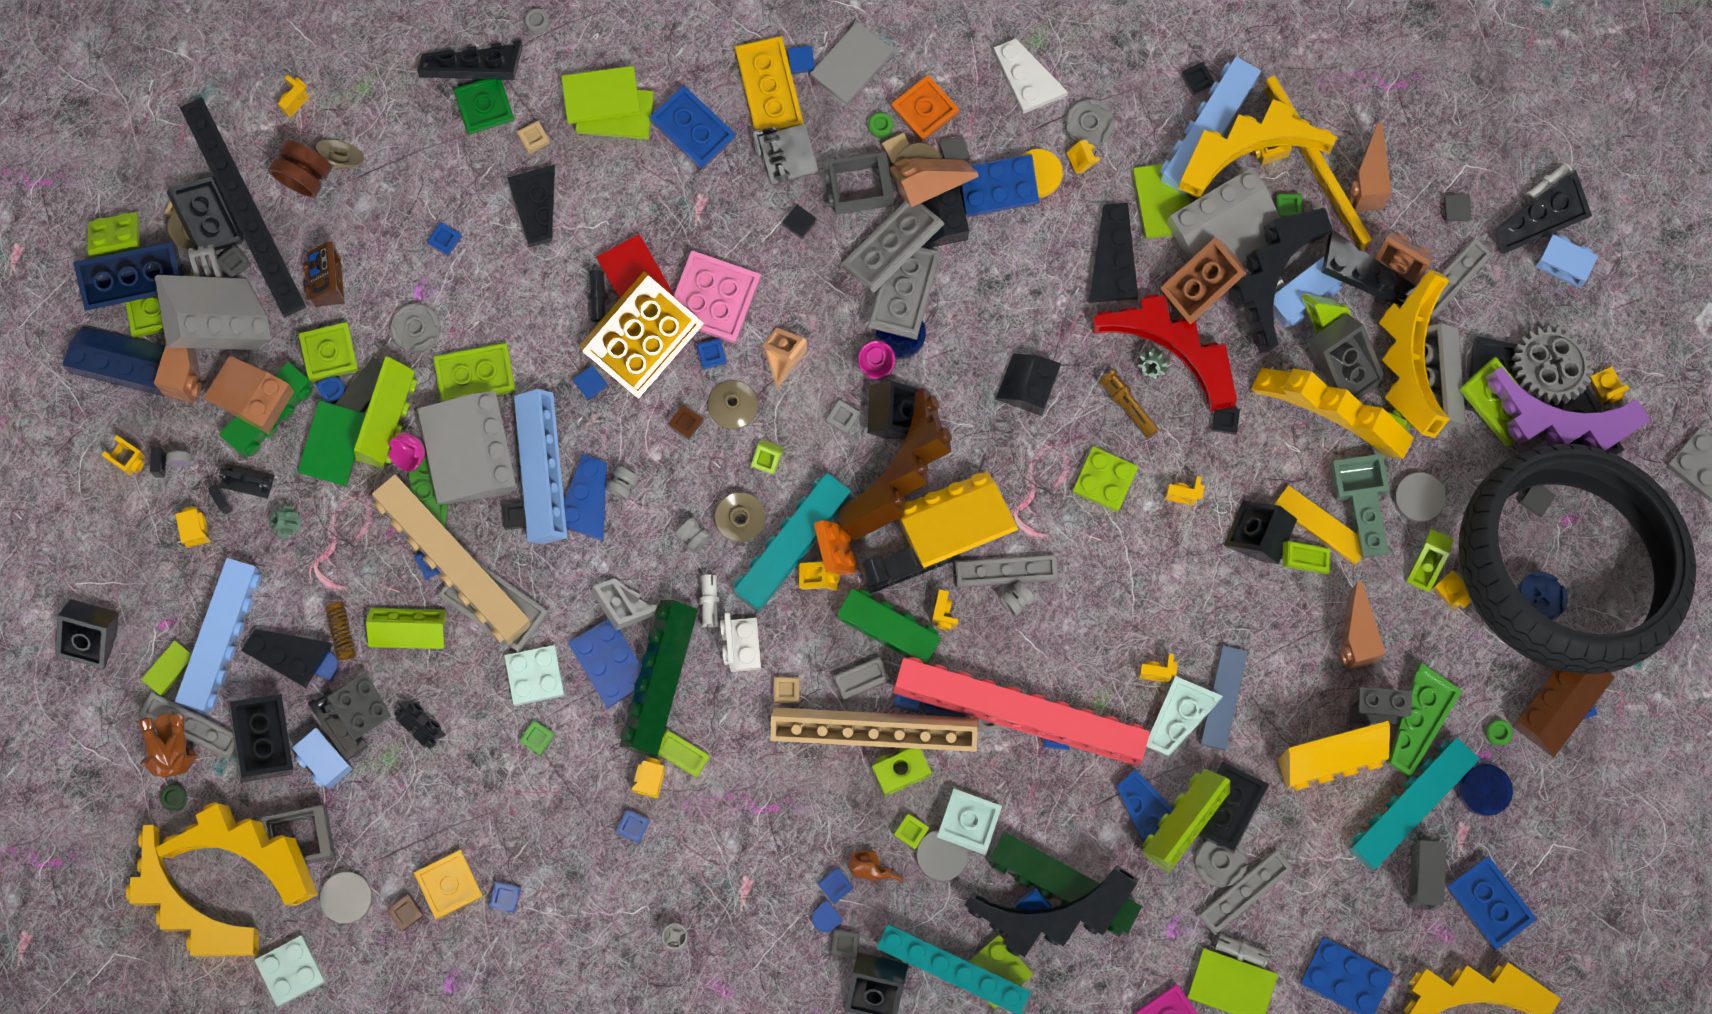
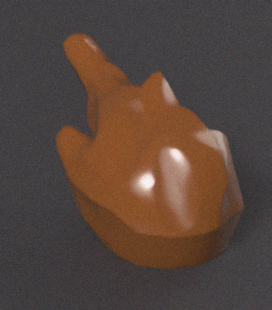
(865, 865)

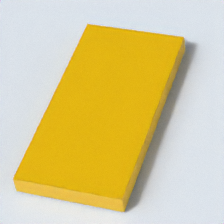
(769, 84)

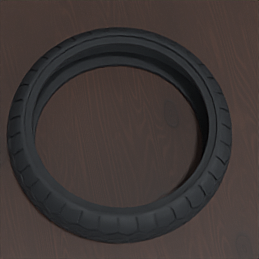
(1632, 494)

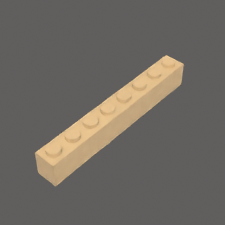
(451, 560)
(874, 729)

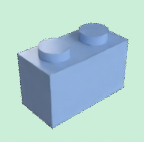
(1567, 260)
(322, 759)

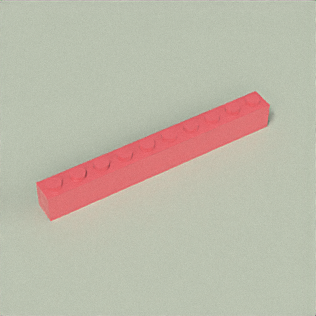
(1021, 711)

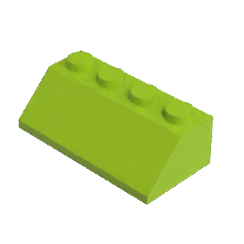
(385, 413)
(1186, 820)

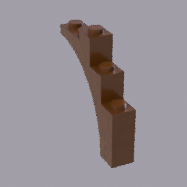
(907, 472)

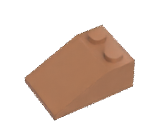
(925, 178)
(1372, 182)
(1404, 257)
(179, 374)
(249, 394)
(1360, 636)

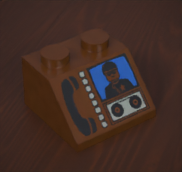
(324, 276)

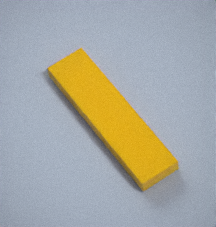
(1321, 524)

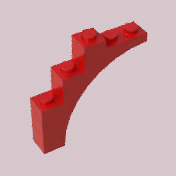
(1152, 322)

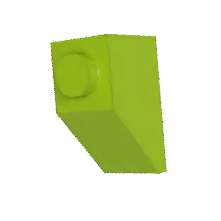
(1323, 310)
(1430, 560)

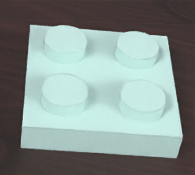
(534, 675)
(969, 821)
(290, 971)

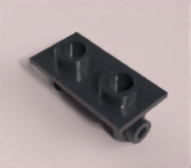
(246, 480)
(411, 715)

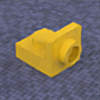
(295, 98)
(1608, 386)
(1183, 494)
(813, 576)
(1453, 591)
(943, 607)
(1154, 671)

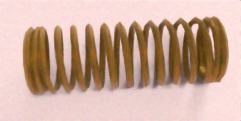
(349, 652)

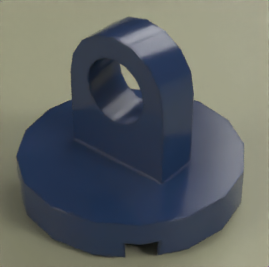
(1544, 593)

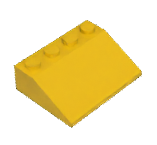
(641, 334)
(956, 519)
(1335, 756)

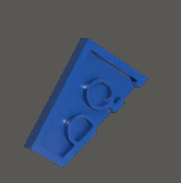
(586, 498)
(1143, 804)

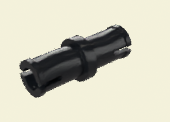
(597, 295)

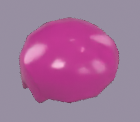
(876, 359)
(406, 451)

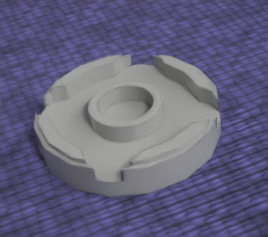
(1090, 121)
(415, 328)
(1420, 497)
(940, 858)
(1215, 867)
(346, 898)

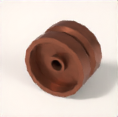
(300, 168)

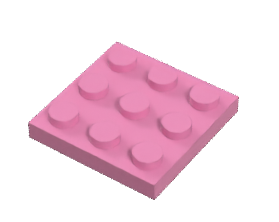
(717, 294)

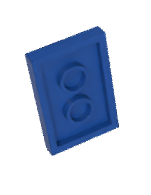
(692, 127)
(1001, 186)
(607, 662)
(1491, 903)
(1346, 978)

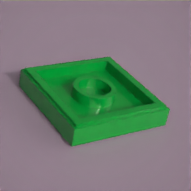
(483, 105)

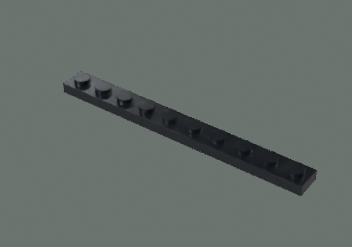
(243, 207)

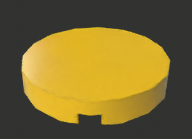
(1047, 170)

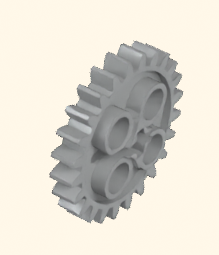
(1552, 365)

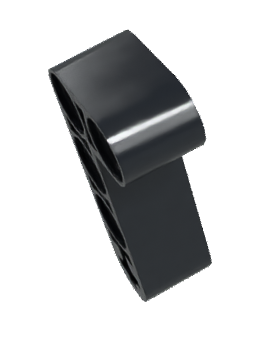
(894, 569)

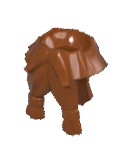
(167, 752)

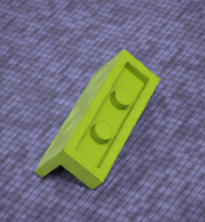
(406, 628)

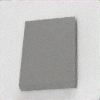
(852, 63)

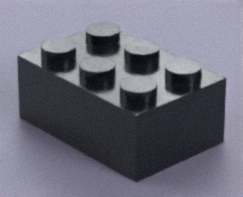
(260, 738)

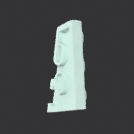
(1180, 714)

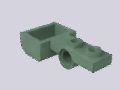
(1362, 482)

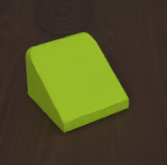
(767, 456)

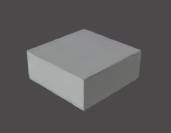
(843, 417)

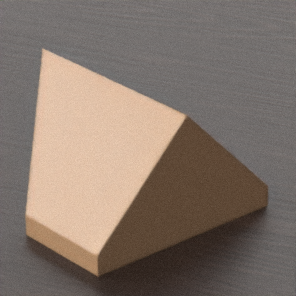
(783, 353)

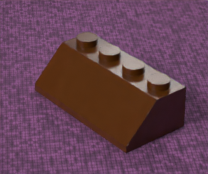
(1560, 708)

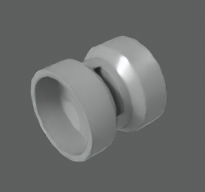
(622, 483)
(691, 533)
(1017, 598)
(671, 937)

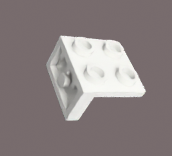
(742, 645)

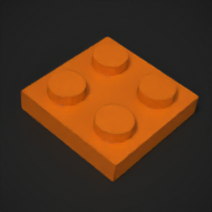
(925, 108)
(835, 548)

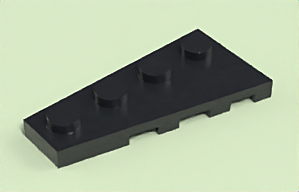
(488, 63)
(1548, 213)
(1114, 260)
(1359, 269)

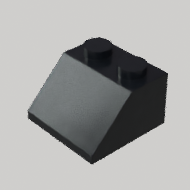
(950, 210)
(1028, 382)
(890, 409)
(1260, 531)
(86, 633)
(876, 985)

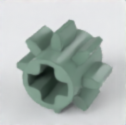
(1153, 362)
(285, 521)

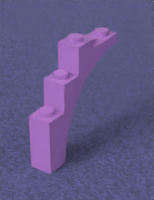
(1561, 426)

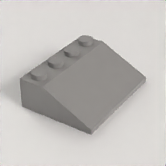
(1230, 213)
(211, 313)
(466, 448)

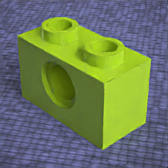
(890, 781)

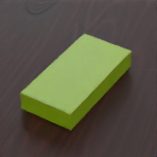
(1306, 557)
(167, 668)
(683, 754)

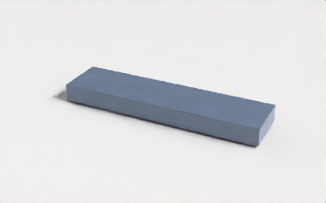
(1227, 684)

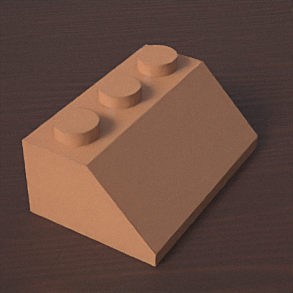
(1203, 279)

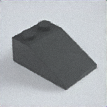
(1347, 356)

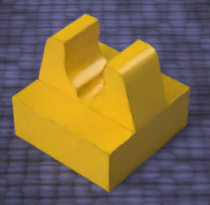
(1082, 156)

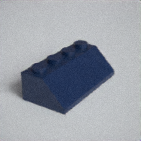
(125, 274)
(114, 359)

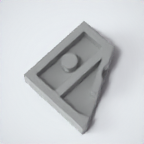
(621, 604)

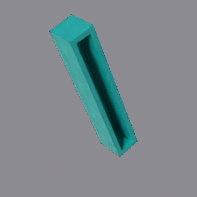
(791, 543)
(1413, 804)
(955, 970)

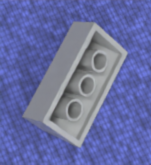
(1445, 372)

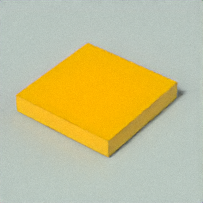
(448, 884)

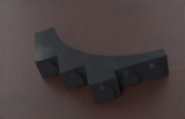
(1266, 264)
(1058, 923)

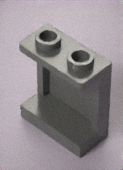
(1380, 705)

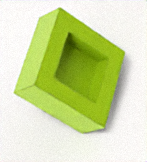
(1401, 419)
(911, 831)

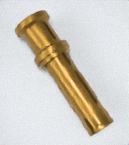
(1118, 396)

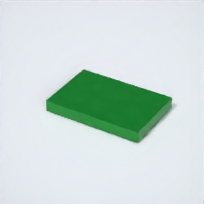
(332, 443)

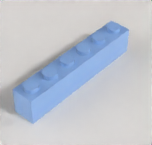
(1213, 116)
(540, 467)
(217, 636)

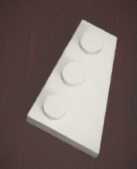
(1027, 77)

